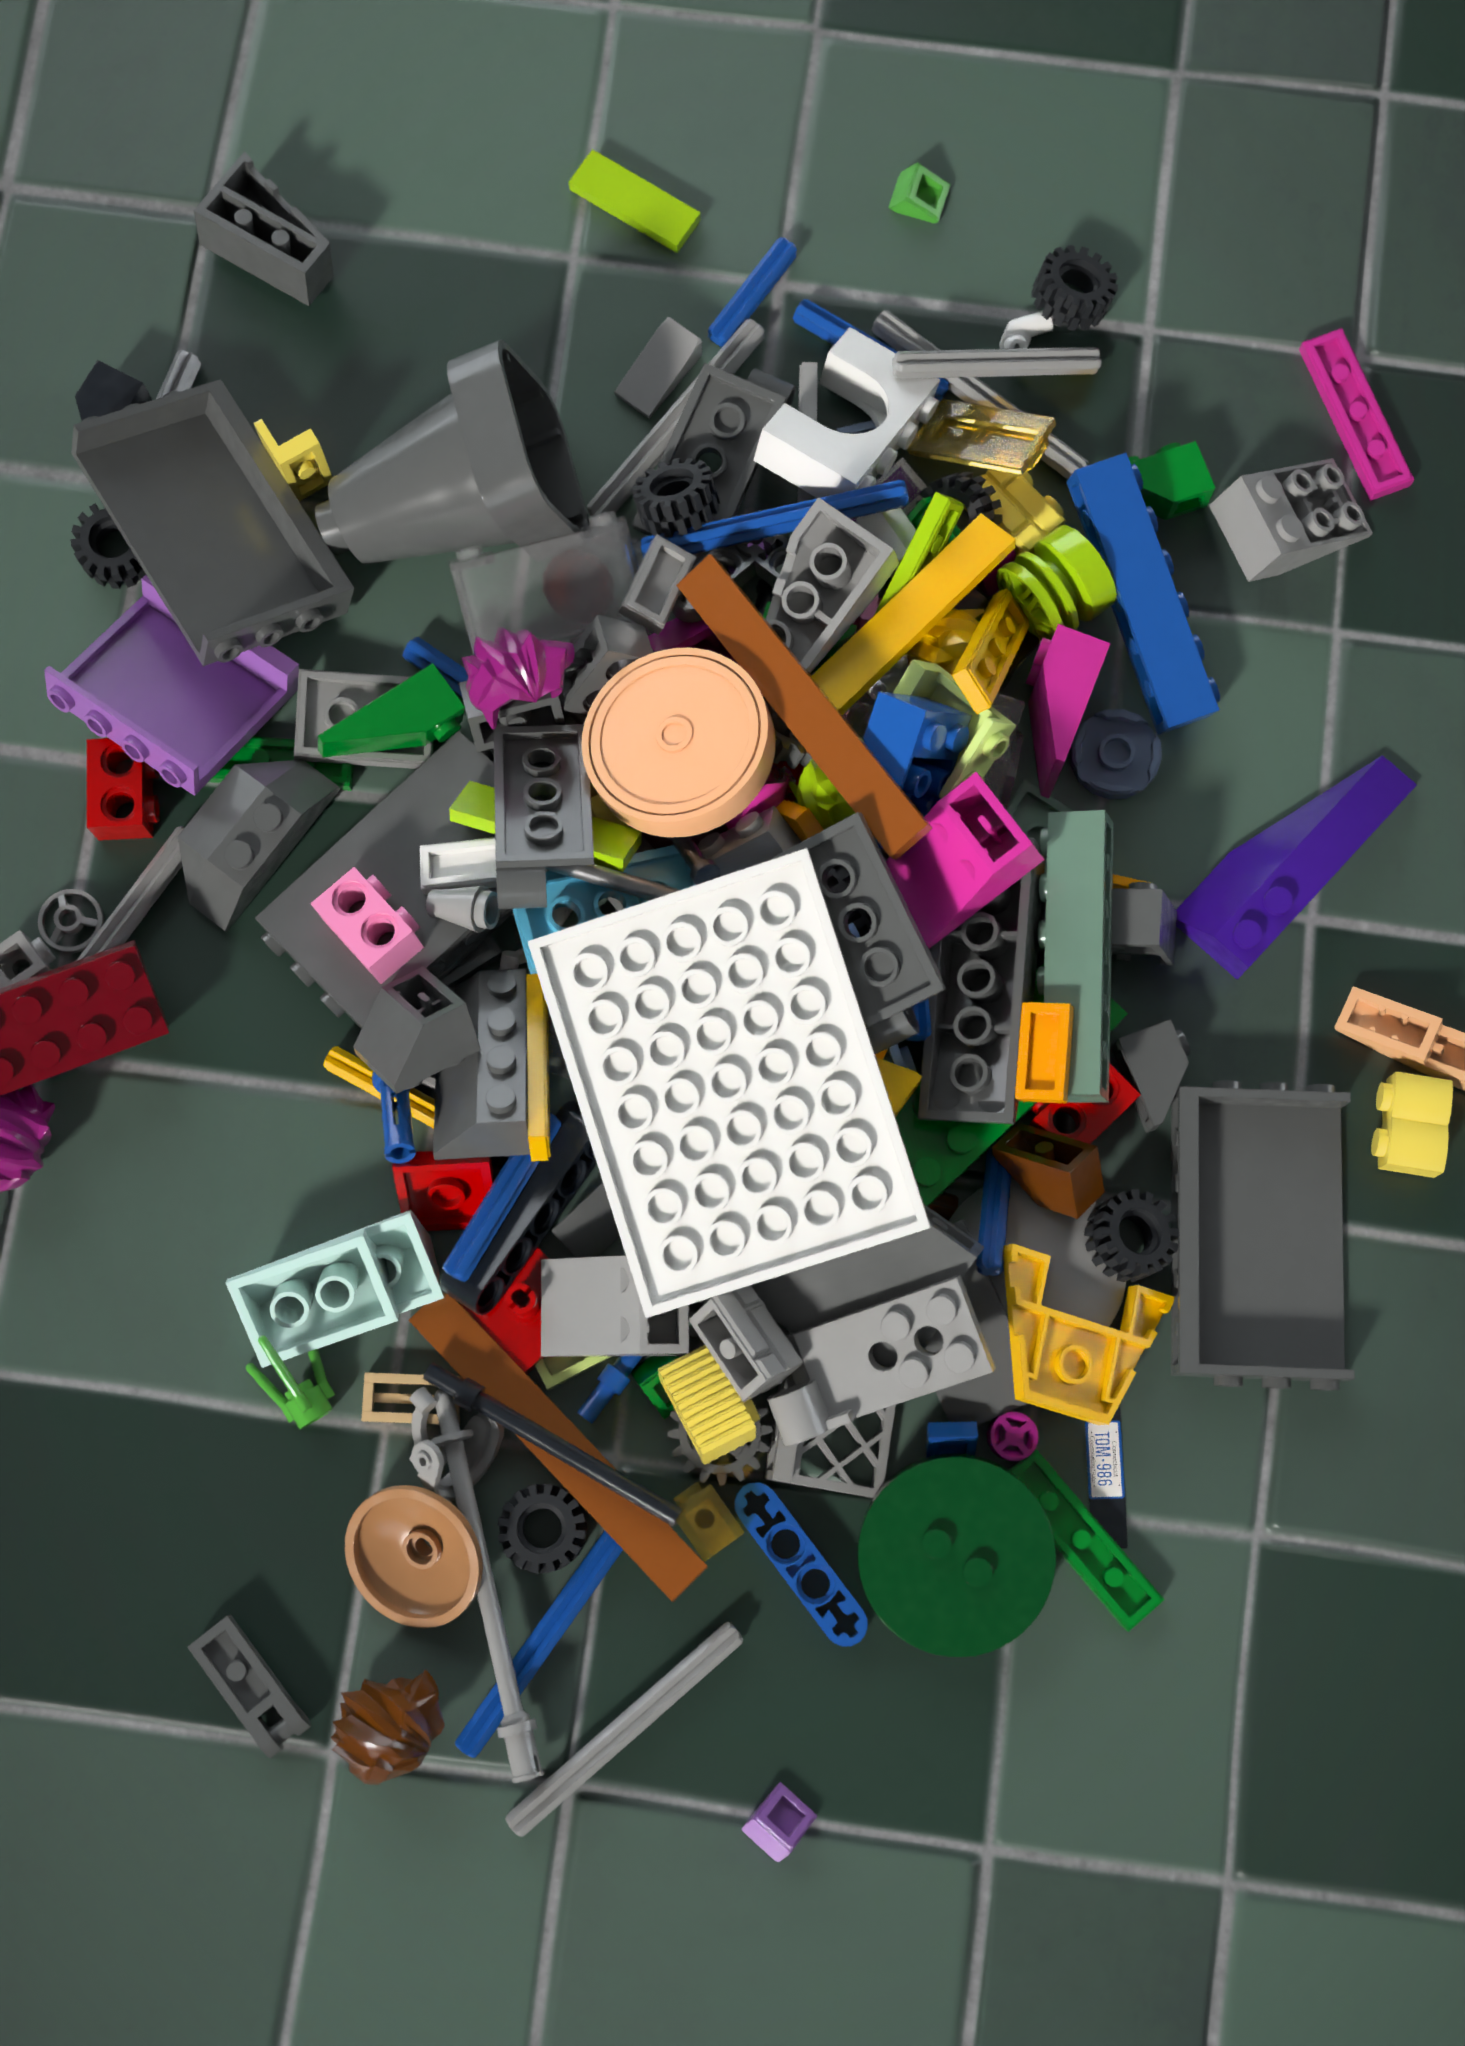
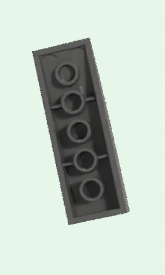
(977, 1019)

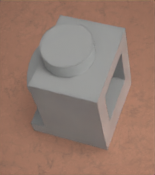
(20, 950)

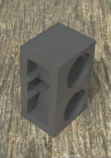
(599, 655)

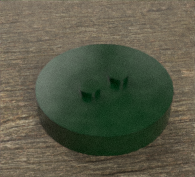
(956, 1555)

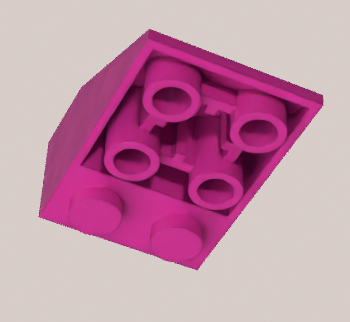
(962, 860)

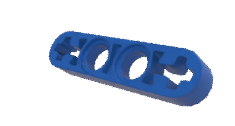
(805, 1559)

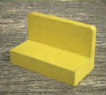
(298, 460)

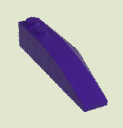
(1285, 866)

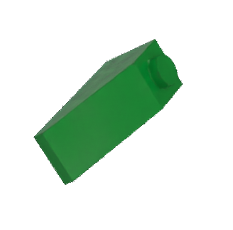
(401, 718)

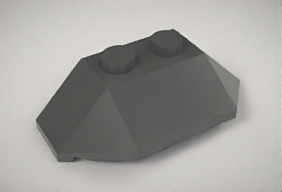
(248, 833)

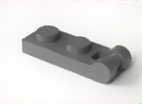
(248, 1685)

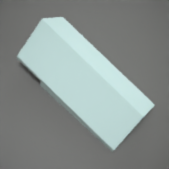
(338, 1287)

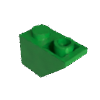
(1175, 480)

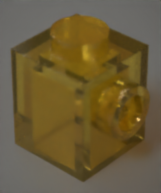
(706, 1520)

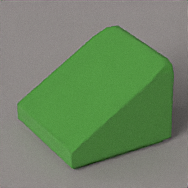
(919, 194)

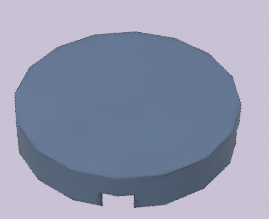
(1115, 754)

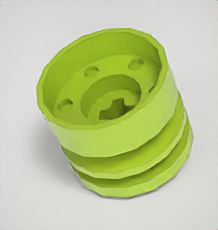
(1059, 582)

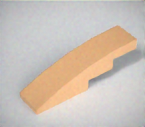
(1404, 1035)

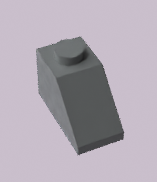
(1154, 1065)

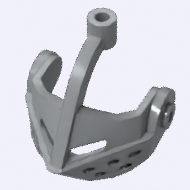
(430, 1458)

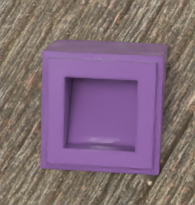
(779, 1823)

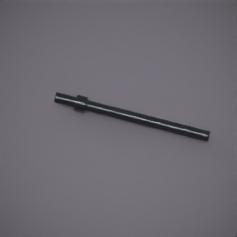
(472, 1395)

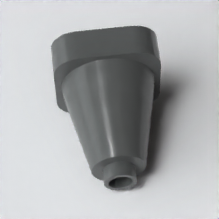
(463, 474)

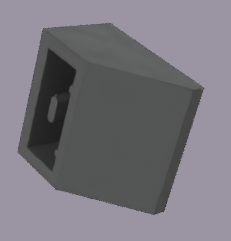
(415, 1031)

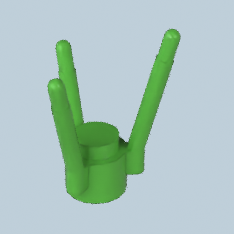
(305, 1401)

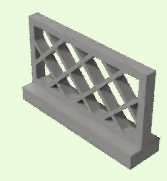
(785, 1461)

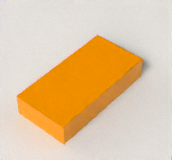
(1044, 1052)

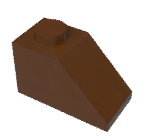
(1052, 1168)

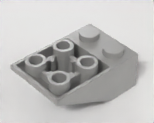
(1288, 517)
(596, 1311)

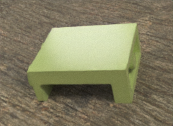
(987, 730)

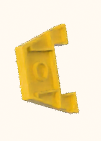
(1068, 1360)

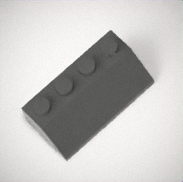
(485, 1097)

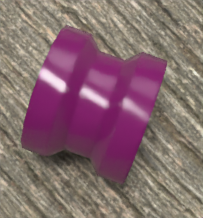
(1023, 1437)

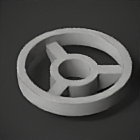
(63, 909)

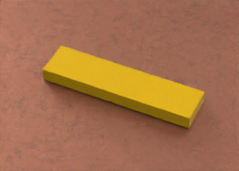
(991, 651)
(537, 1070)

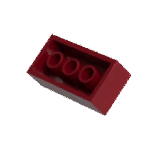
(76, 1016)

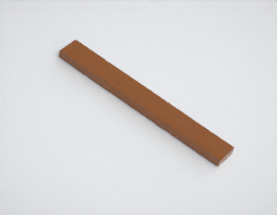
(804, 707)
(640, 1534)

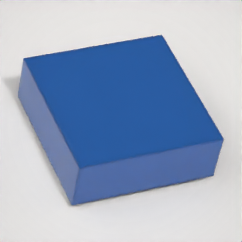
(951, 1438)

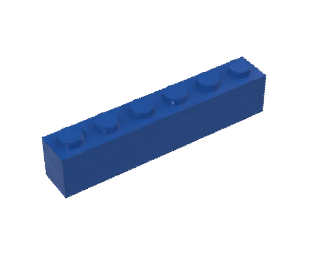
(1147, 603)

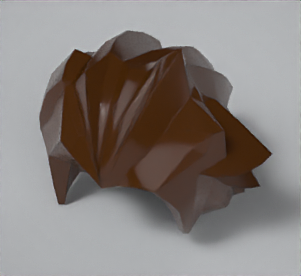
(388, 1727)

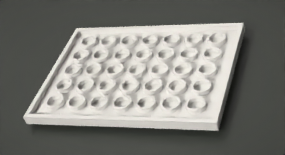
(728, 1084)

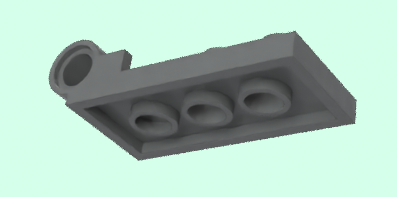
(726, 419)
(533, 831)
(891, 962)

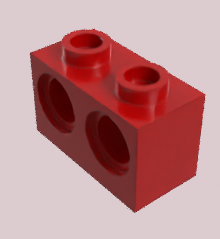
(110, 790)
(1092, 1117)

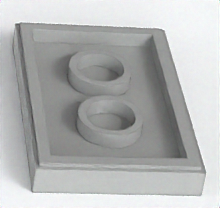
(332, 696)

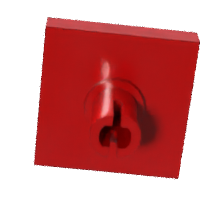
(442, 1191)
(517, 1316)

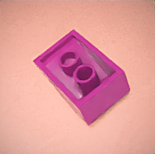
(1062, 684)

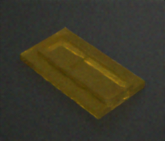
(983, 437)

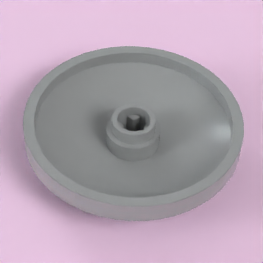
(1072, 1278)

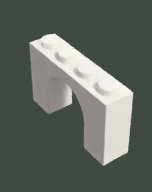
(839, 462)

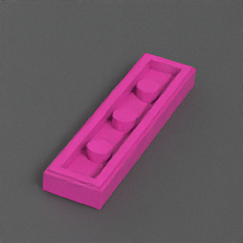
(1356, 414)

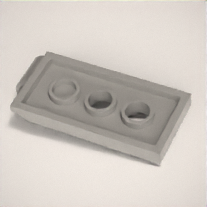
(845, 1381)

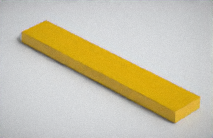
(913, 612)

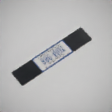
(1107, 1477)

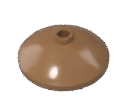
(397, 1567)

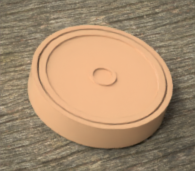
(678, 742)

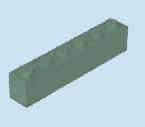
(1079, 940)

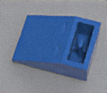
(916, 744)

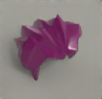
(515, 669)
(22, 1135)

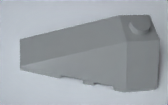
(826, 582)

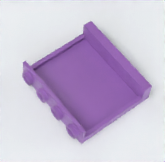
(160, 702)

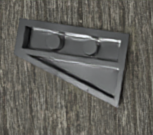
(262, 234)
(1140, 923)

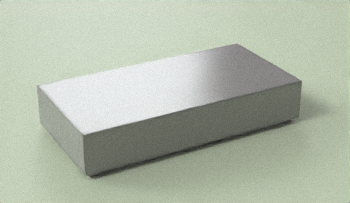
(654, 585)

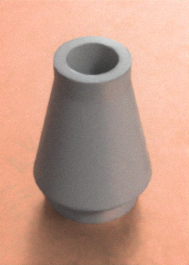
(466, 906)

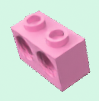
(364, 928)

